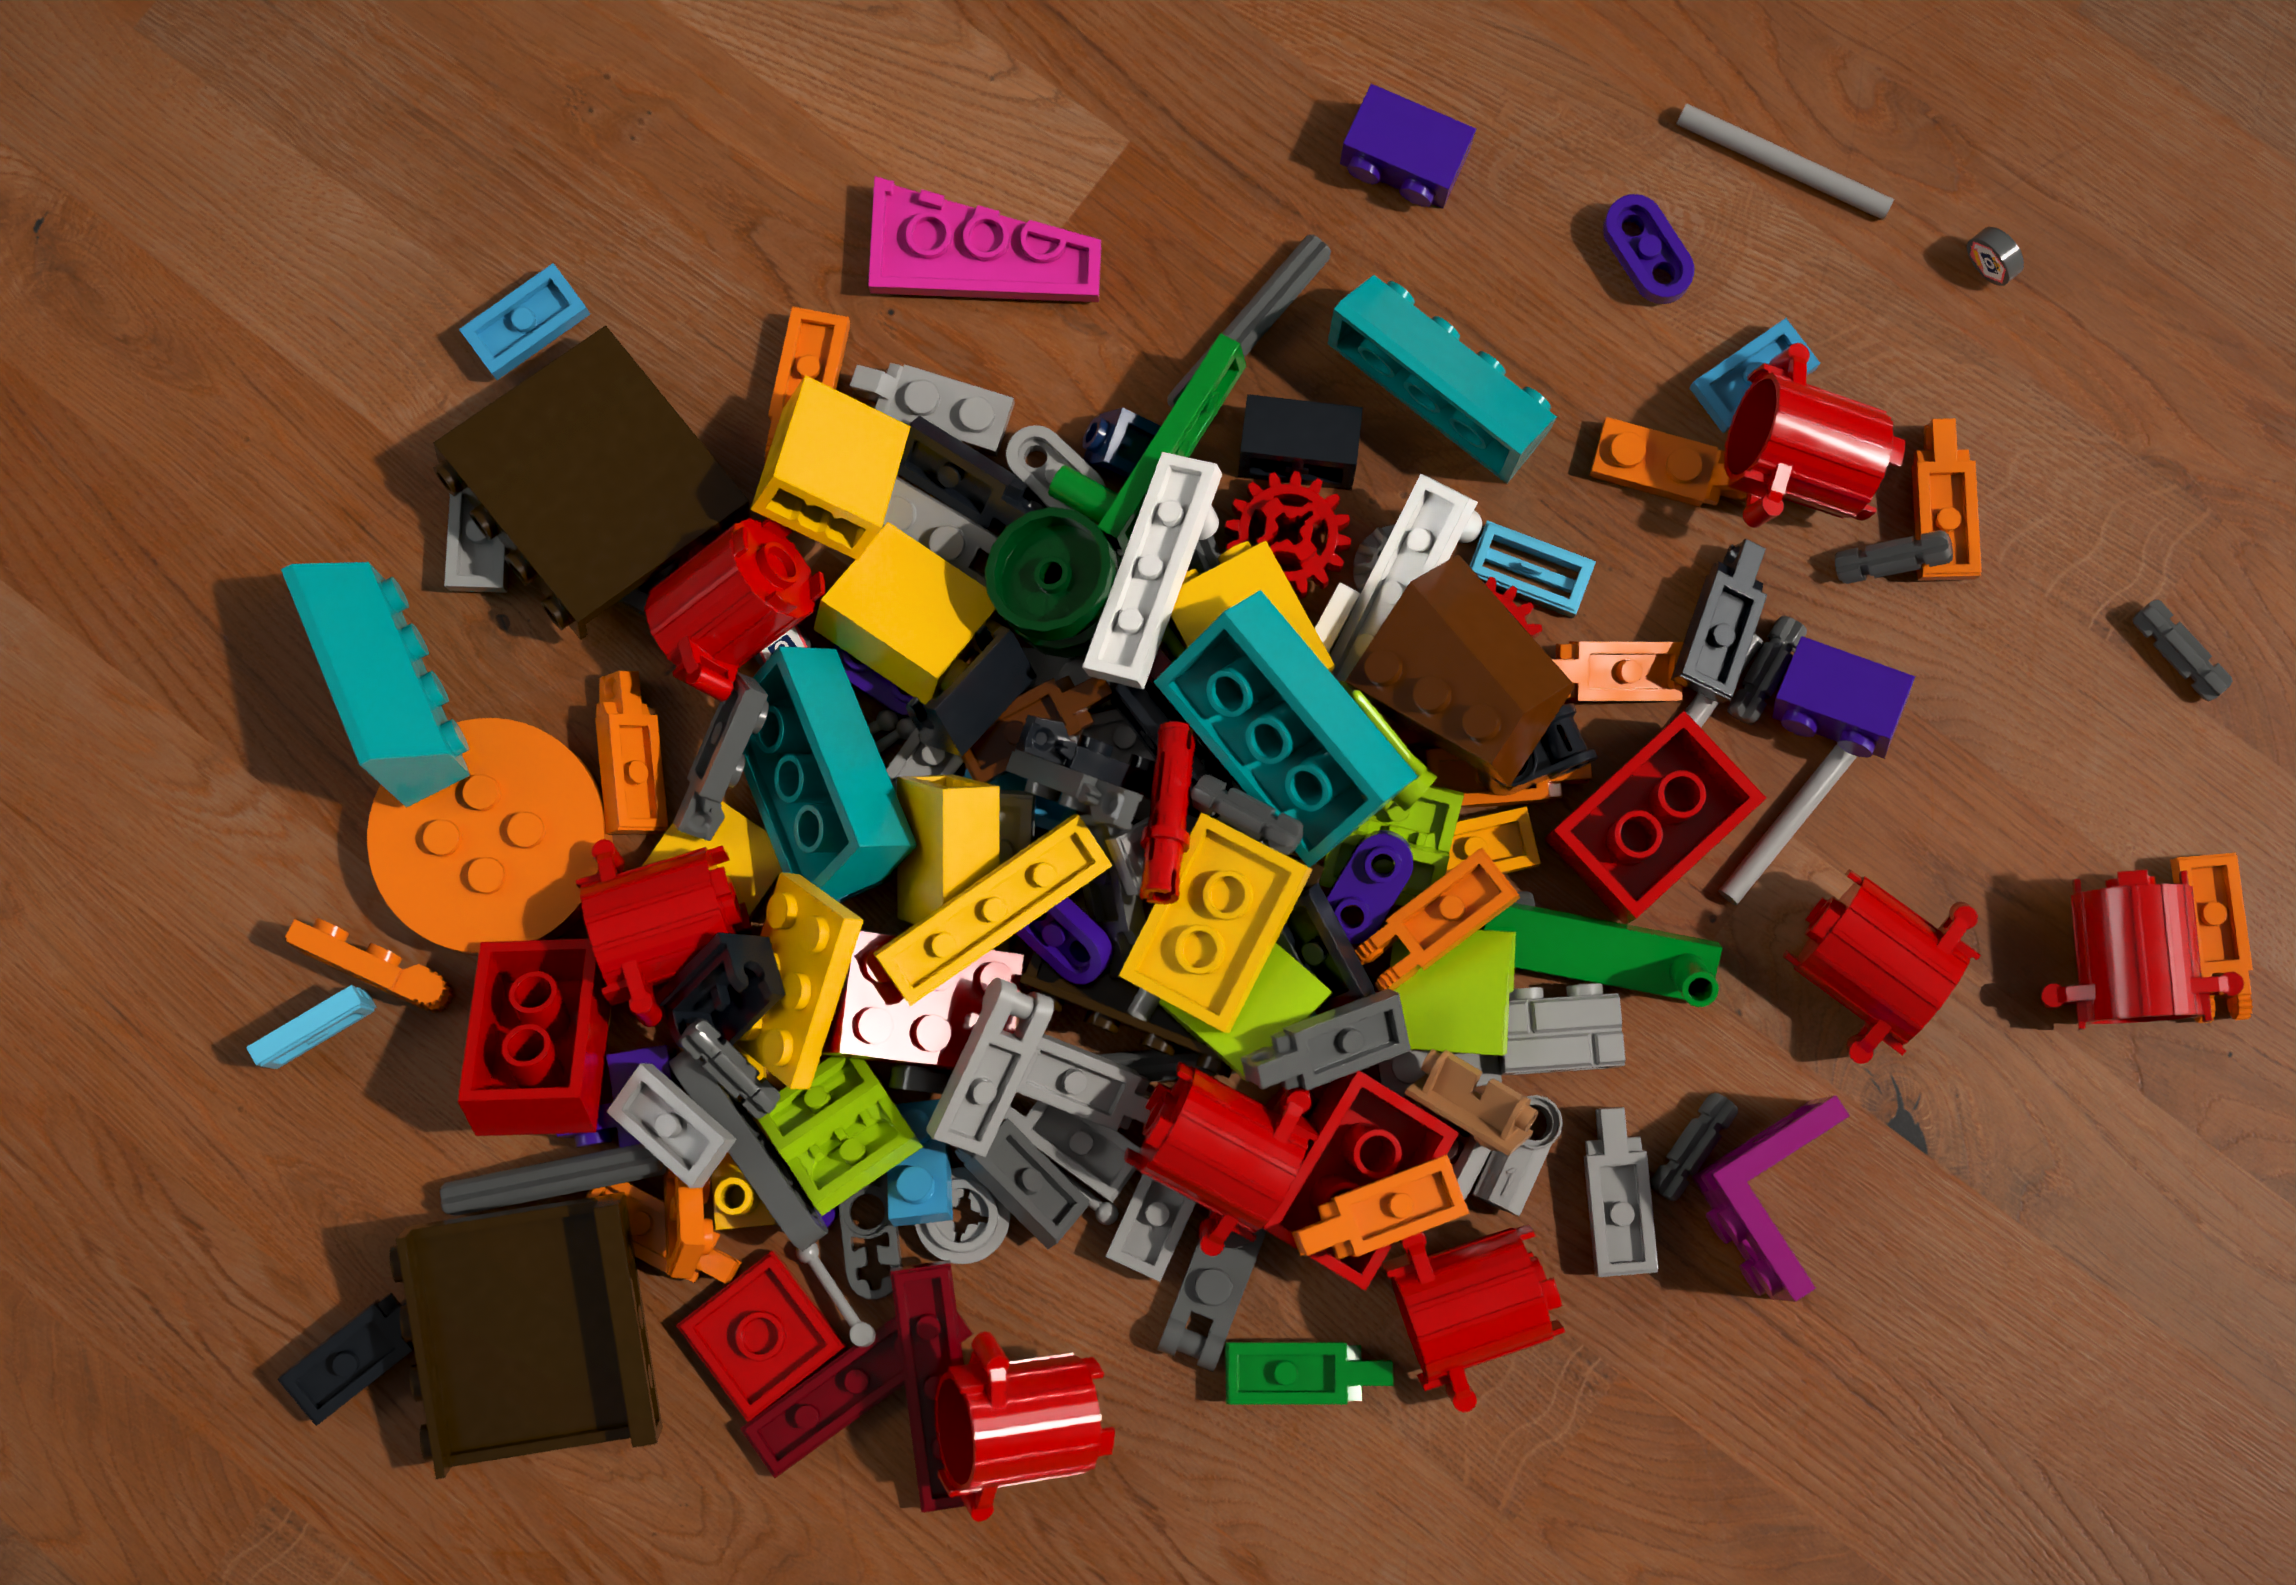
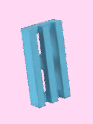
(1542, 550)
(312, 1028)

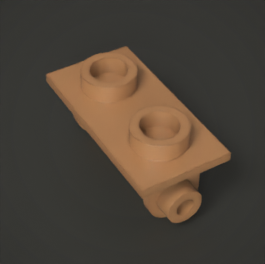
(1495, 1119)

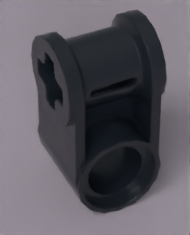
(1555, 755)

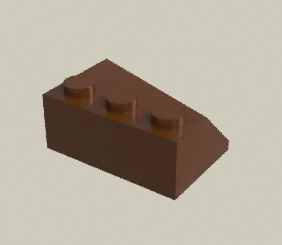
(1462, 672)

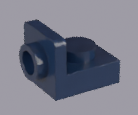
(1118, 440)

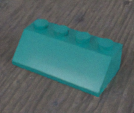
(1440, 376)
(379, 677)
(1284, 725)
(823, 777)

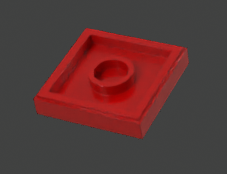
(761, 1335)

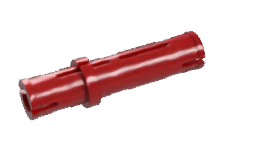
(1166, 831)

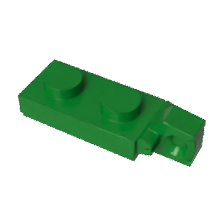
(1300, 1373)

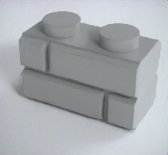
(1563, 1031)

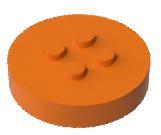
(495, 848)

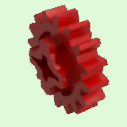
(1273, 514)

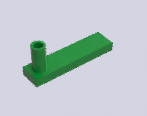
(1176, 436)
(1612, 953)

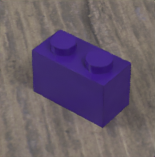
(1406, 147)
(1842, 698)

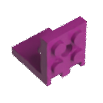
(1740, 1215)

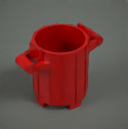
(1806, 445)
(731, 603)
(655, 919)
(2138, 955)
(1883, 962)
(1224, 1151)
(1471, 1305)
(1016, 1422)

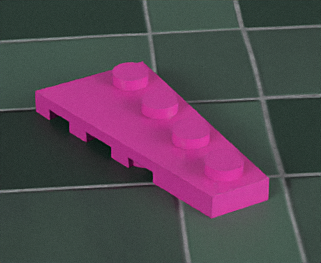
(966, 251)

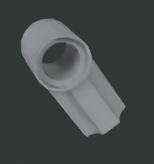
(1509, 1179)

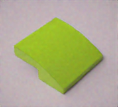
(1425, 826)
(1461, 997)
(1278, 999)
(839, 1131)

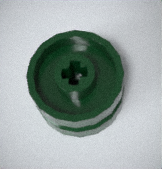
(1052, 579)

